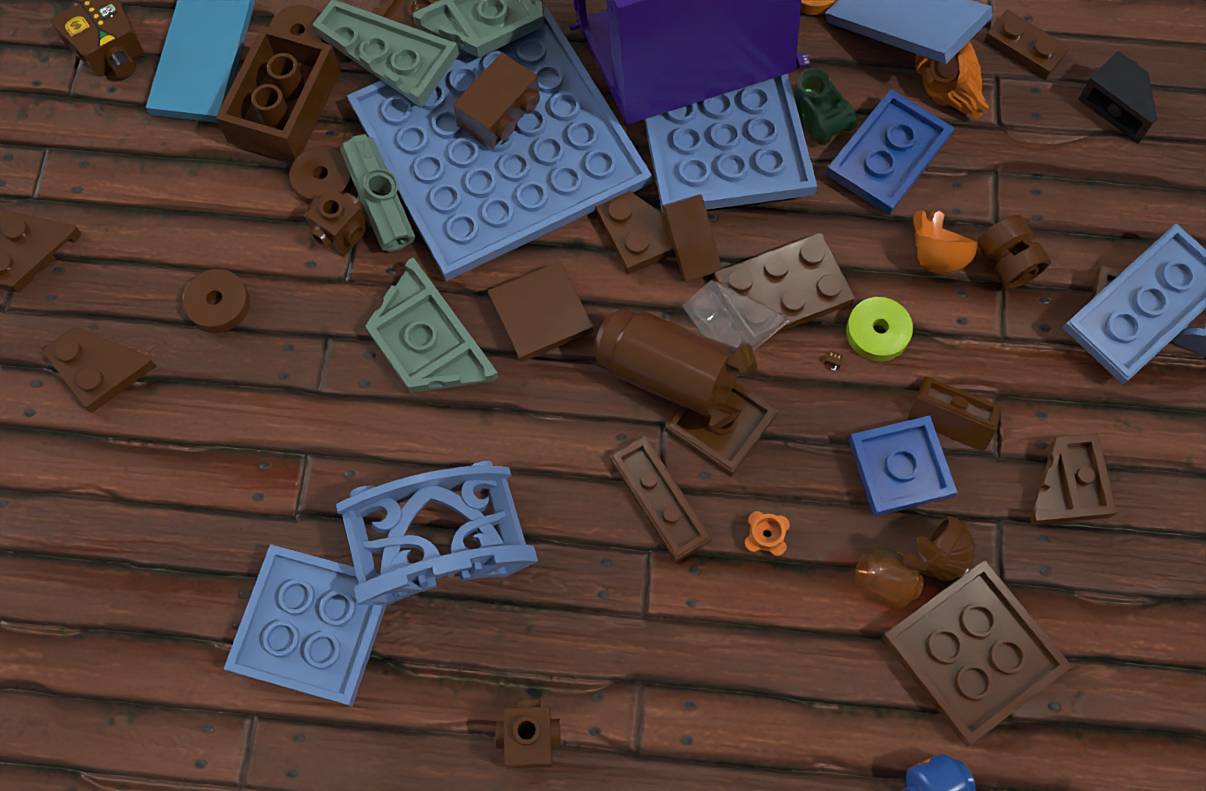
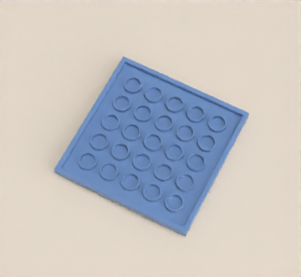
(489, 201)

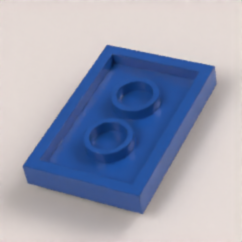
(889, 151)

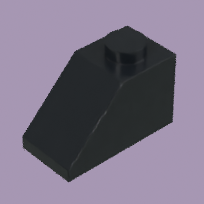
(1122, 96)

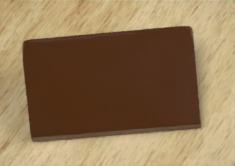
(956, 413)

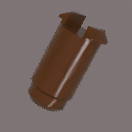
(673, 362)

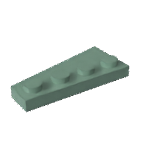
(392, 51)

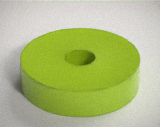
(876, 345)

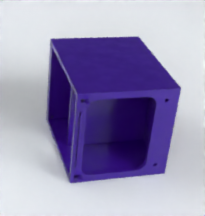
(687, 50)

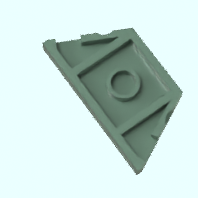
(481, 24)
(425, 337)

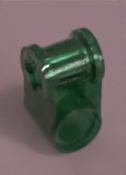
(826, 111)

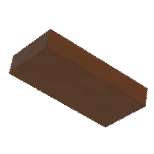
(692, 237)

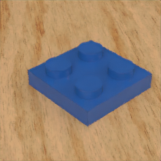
(902, 466)

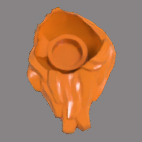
(956, 82)

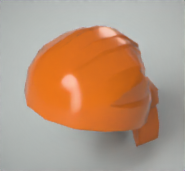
(939, 248)

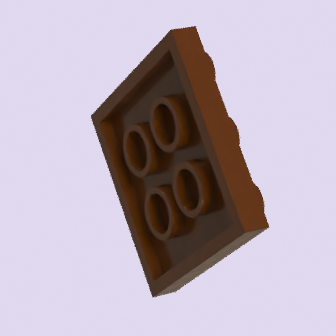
(976, 653)

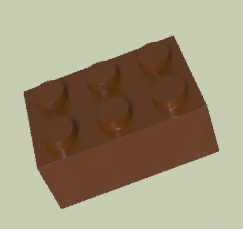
(279, 94)

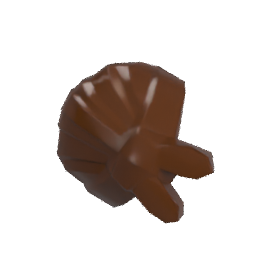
(946, 554)

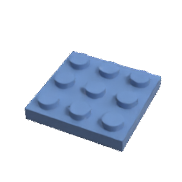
(305, 628)

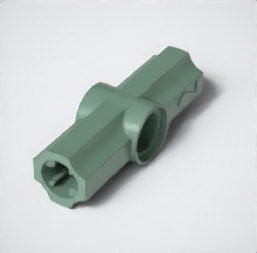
(370, 175)

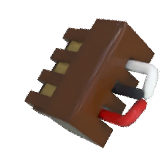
(833, 359)

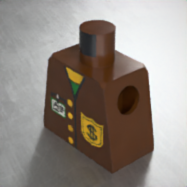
(100, 36)

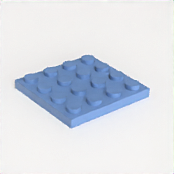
(733, 148)

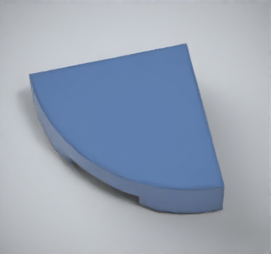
(1192, 339)

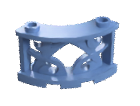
(398, 578)

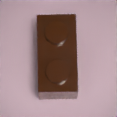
(497, 101)

